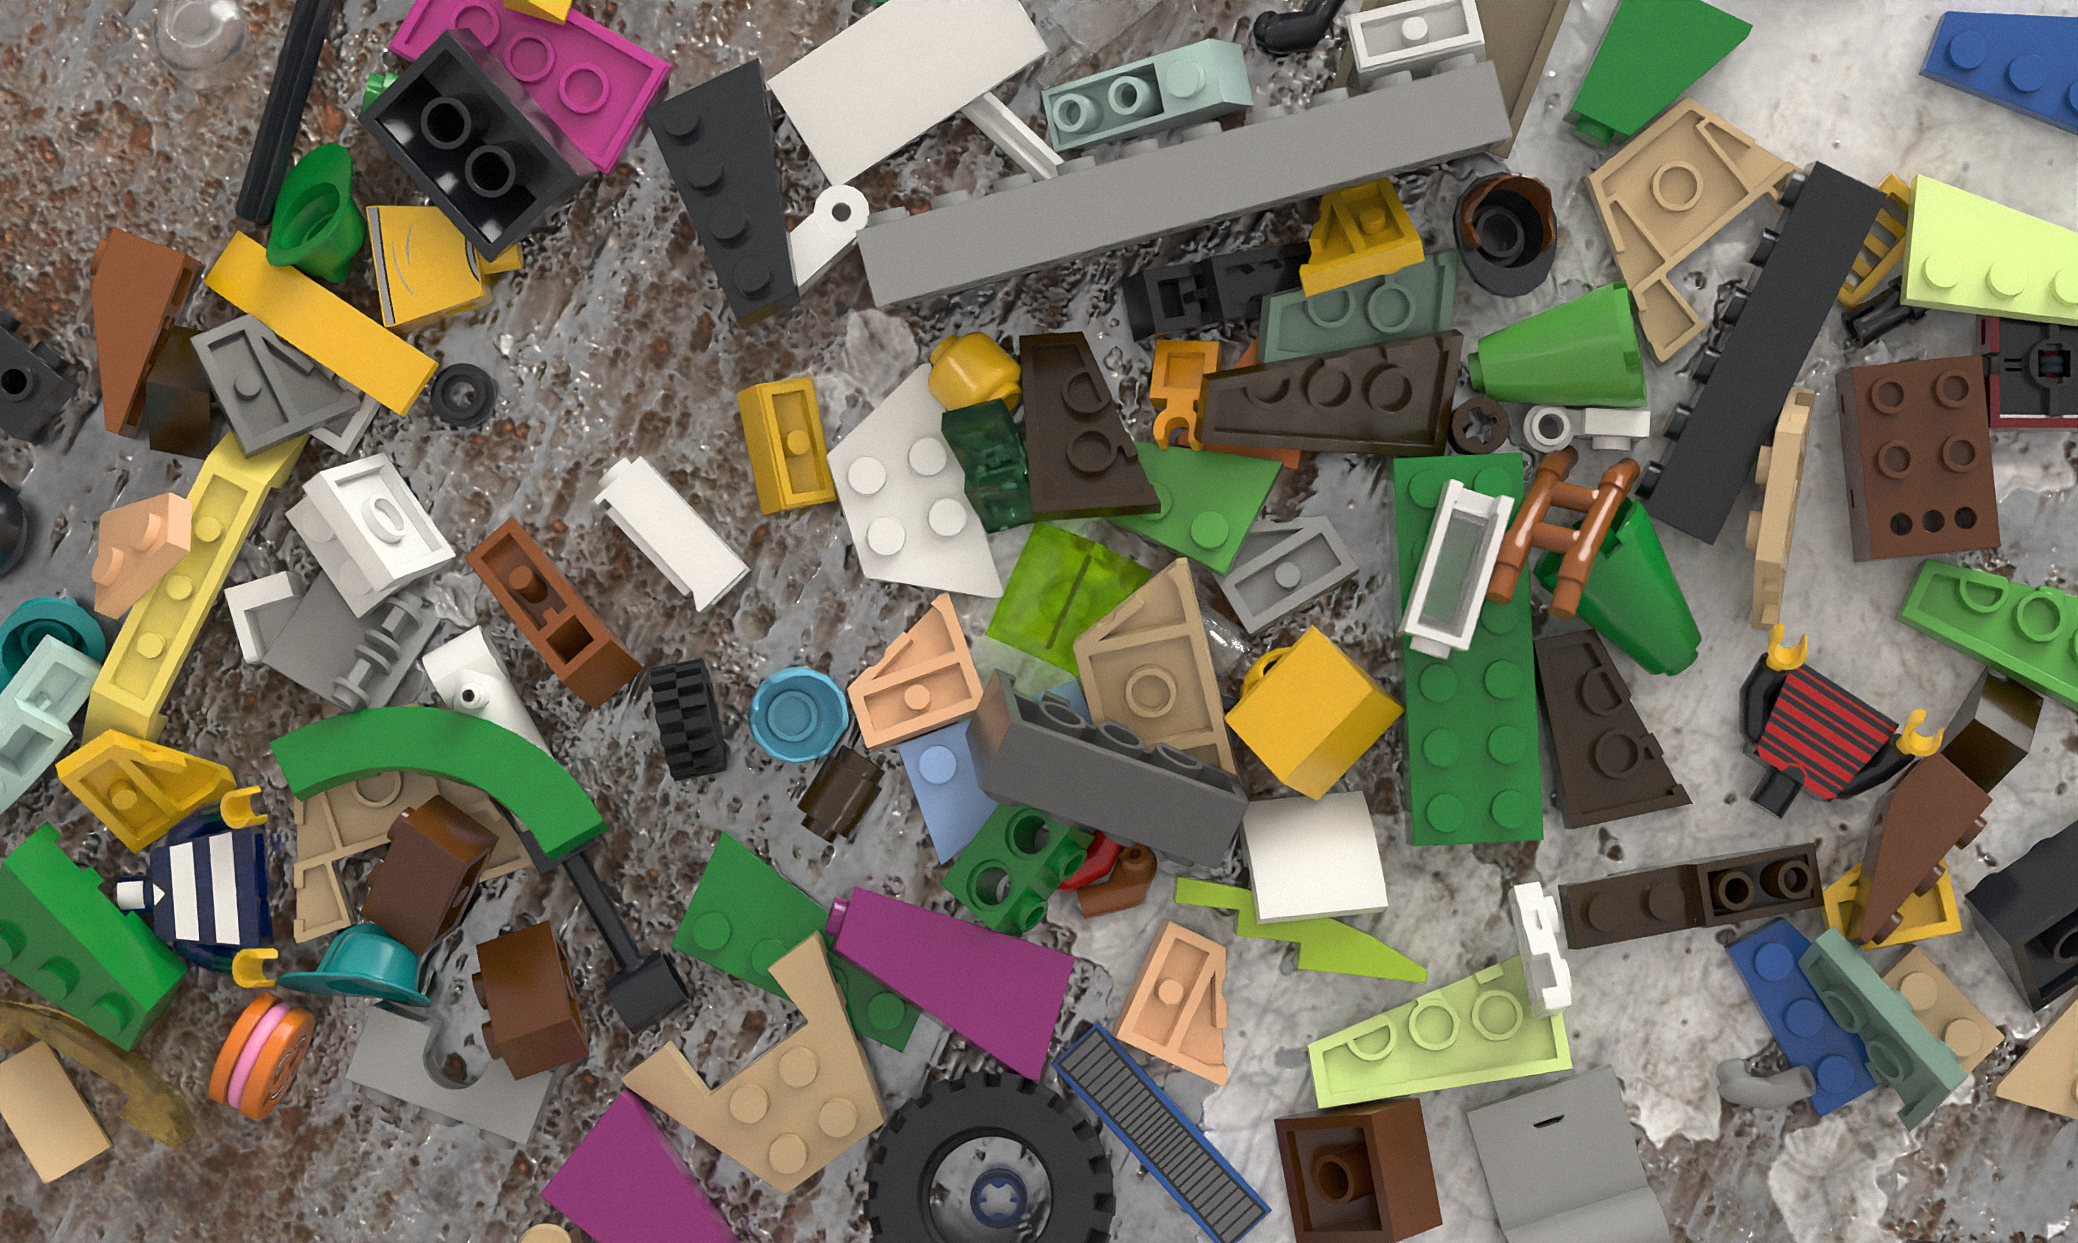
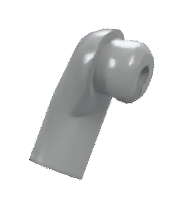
(1760, 1092)

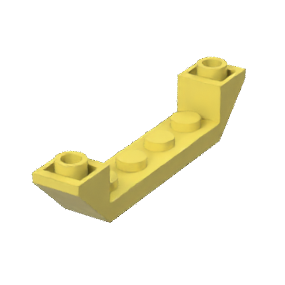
(174, 609)

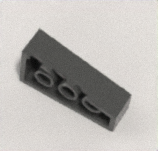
(1101, 776)

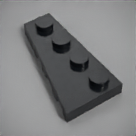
(729, 180)

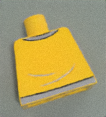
(428, 267)

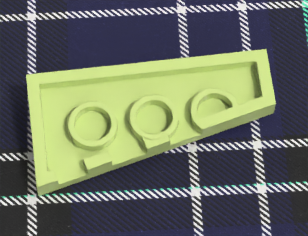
(1986, 258)
(1441, 1041)

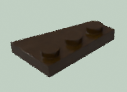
(1074, 438)
(1595, 739)

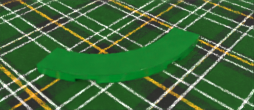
(448, 748)

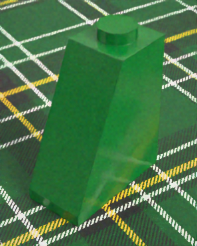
(1646, 62)

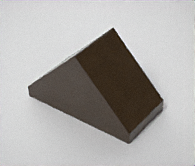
(180, 403)
(1992, 729)

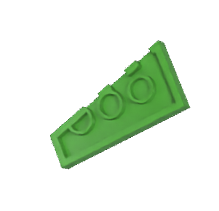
(1999, 623)

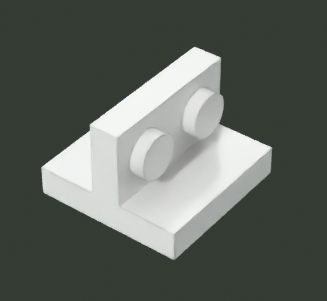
(368, 531)

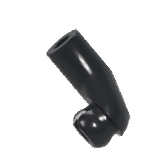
(1295, 30)

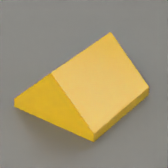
(1313, 715)

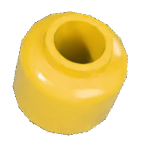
(973, 372)

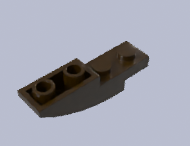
(1690, 895)

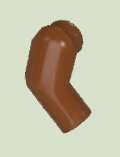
(1125, 886)

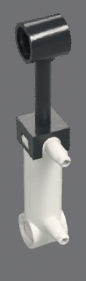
(477, 683)

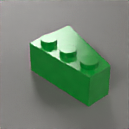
(79, 947)

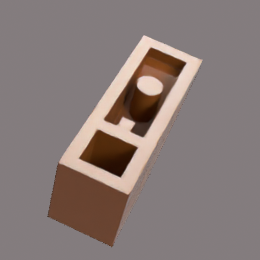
(135, 305)
(553, 614)

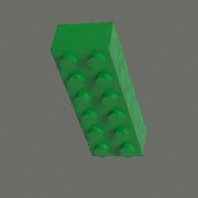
(1472, 716)

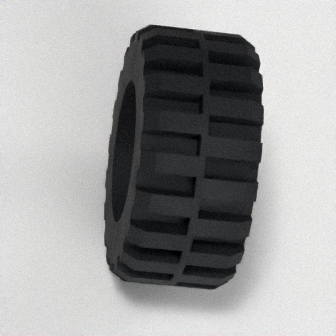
(982, 1108)

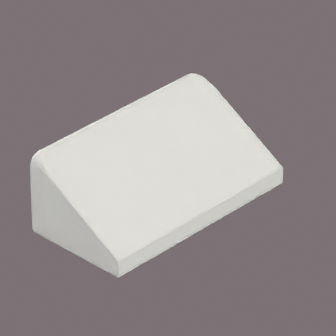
(1413, 37)

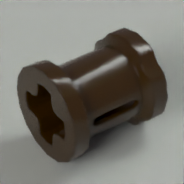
(1481, 408)

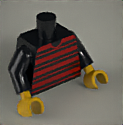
(1817, 733)

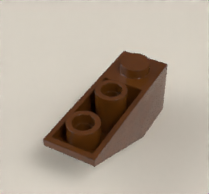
(1909, 834)

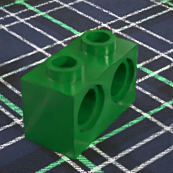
(1007, 848)

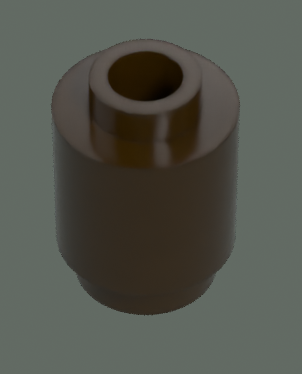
(840, 795)

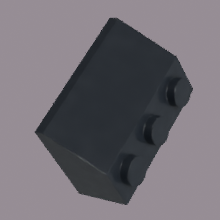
(477, 143)
(2032, 918)

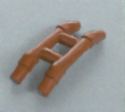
(1577, 546)

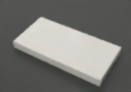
(901, 77)

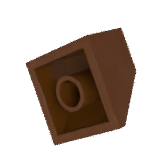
(1359, 1172)

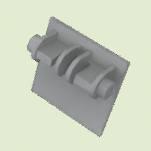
(348, 657)

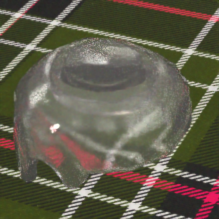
(204, 42)

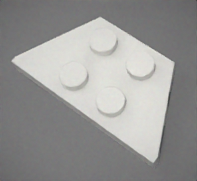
(909, 499)

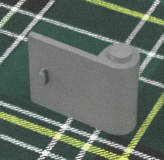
(1570, 1175)

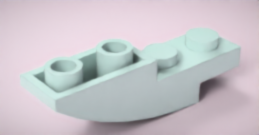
(37, 712)

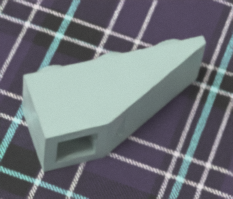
(1149, 95)

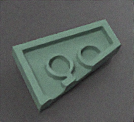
(1361, 313)

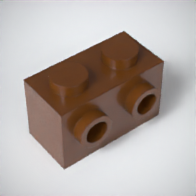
(427, 873)
(529, 1001)

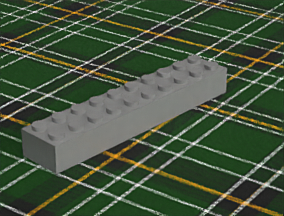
(1184, 185)

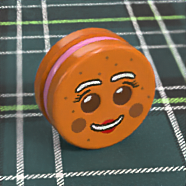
(261, 1056)

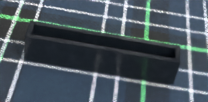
(1759, 351)

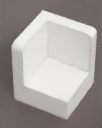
(262, 611)

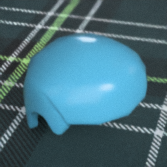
(797, 715)

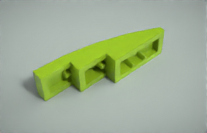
(1319, 942)

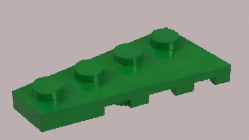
(753, 915)

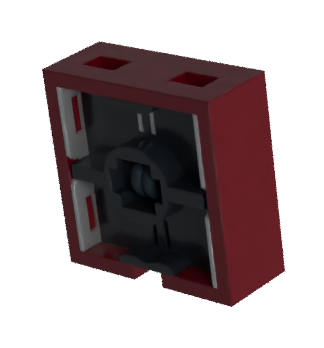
(2028, 389)

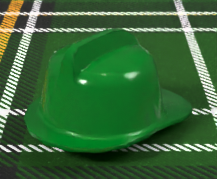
(316, 217)

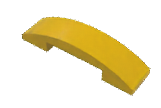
(321, 325)

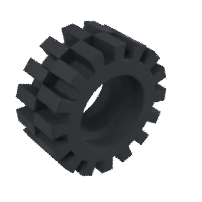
(688, 719)

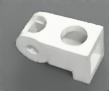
(828, 233)

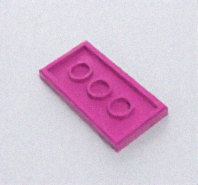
(576, 72)

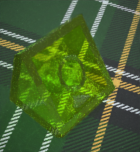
(1060, 592)

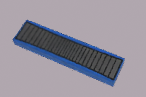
(1161, 1136)

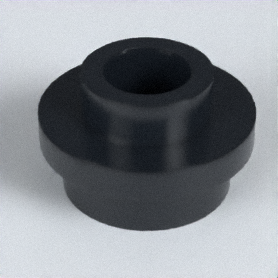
(445, 386)

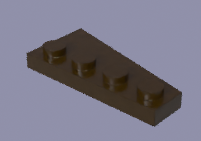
(1347, 400)

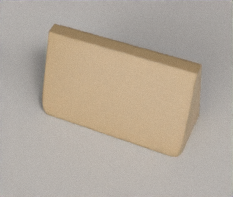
(48, 1113)

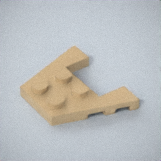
(1667, 199)
(358, 819)
(793, 1102)

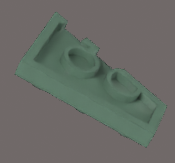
(1897, 1044)

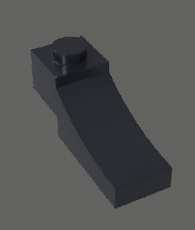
(1210, 291)

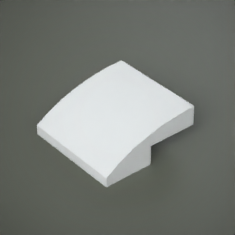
(1312, 858)

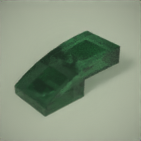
(993, 463)

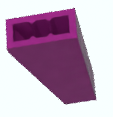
(962, 976)
(634, 1184)

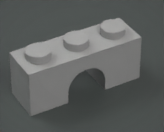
(399, 1062)

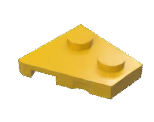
(1359, 237)

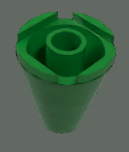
(1633, 594)

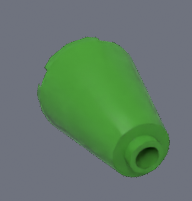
(1567, 355)

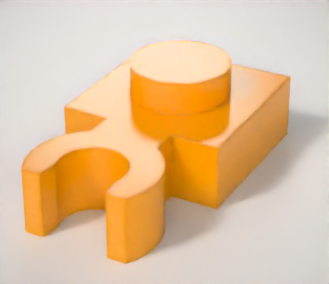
(1177, 385)

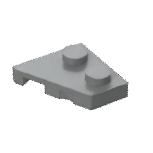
(1284, 570)

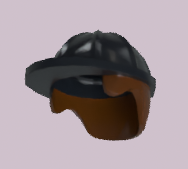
(1506, 232)

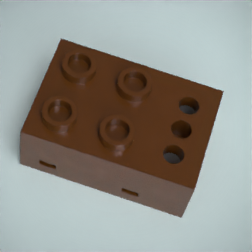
(1917, 458)

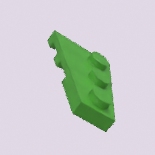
(1205, 502)

